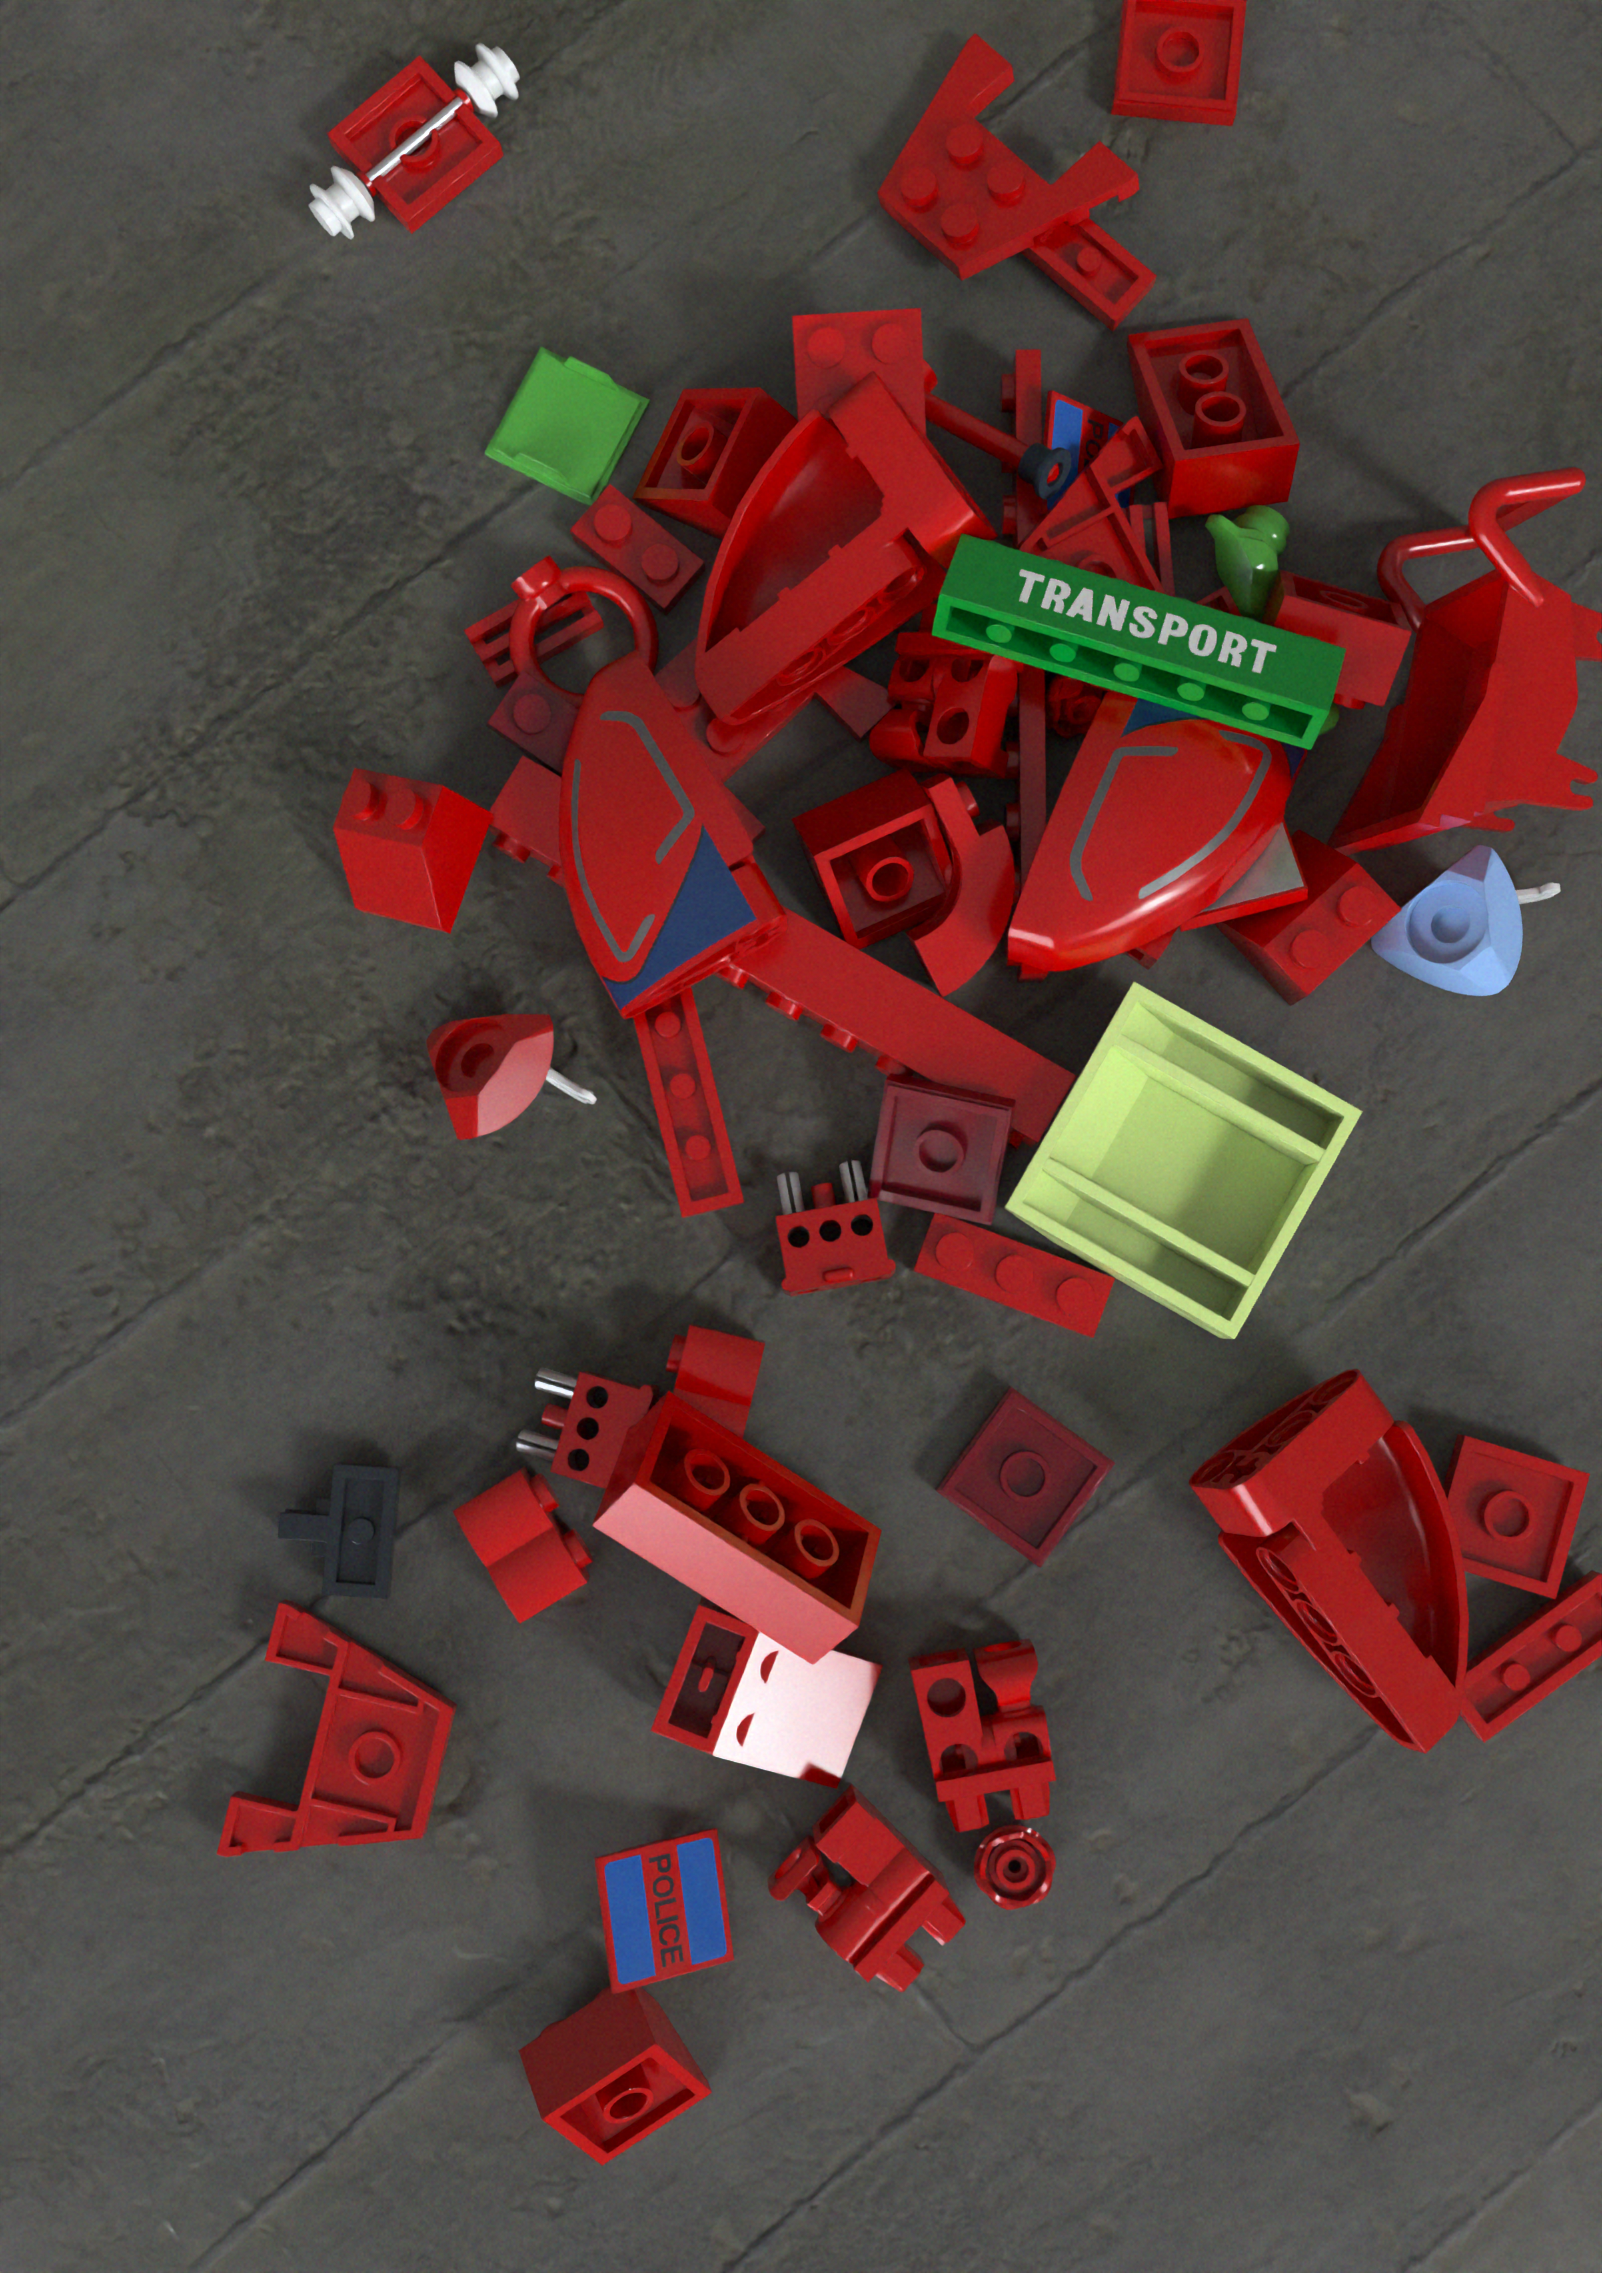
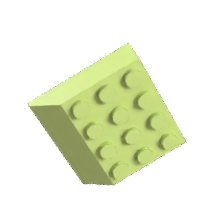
(1182, 1162)

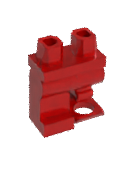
(954, 696)
(987, 1751)
(886, 1903)

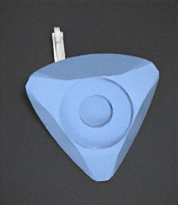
(1462, 927)

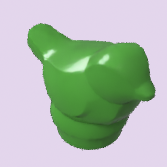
(1249, 554)

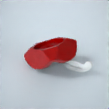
(495, 1069)

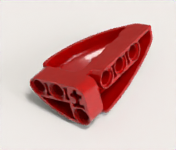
(1351, 1550)

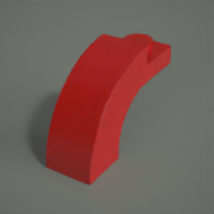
(980, 894)

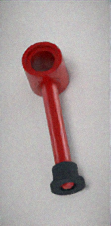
(1035, 463)

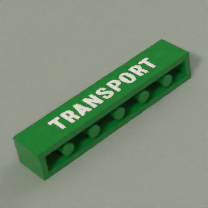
(1138, 641)

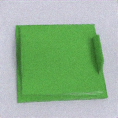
(567, 426)

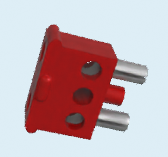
(838, 1263)
(623, 1410)

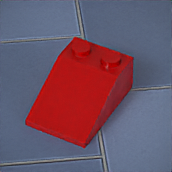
(1212, 418)

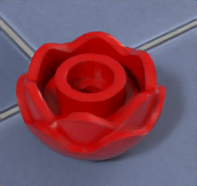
(1071, 705)
(1019, 1887)

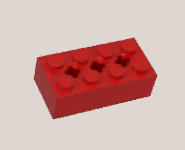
(740, 1529)

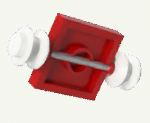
(415, 143)

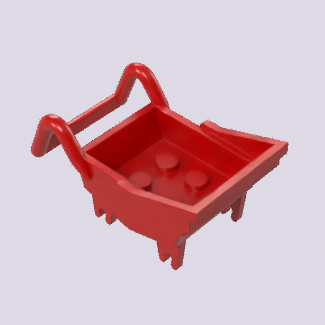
(1483, 686)

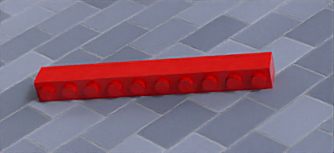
(833, 985)

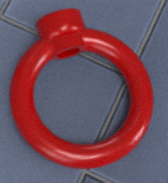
(547, 584)

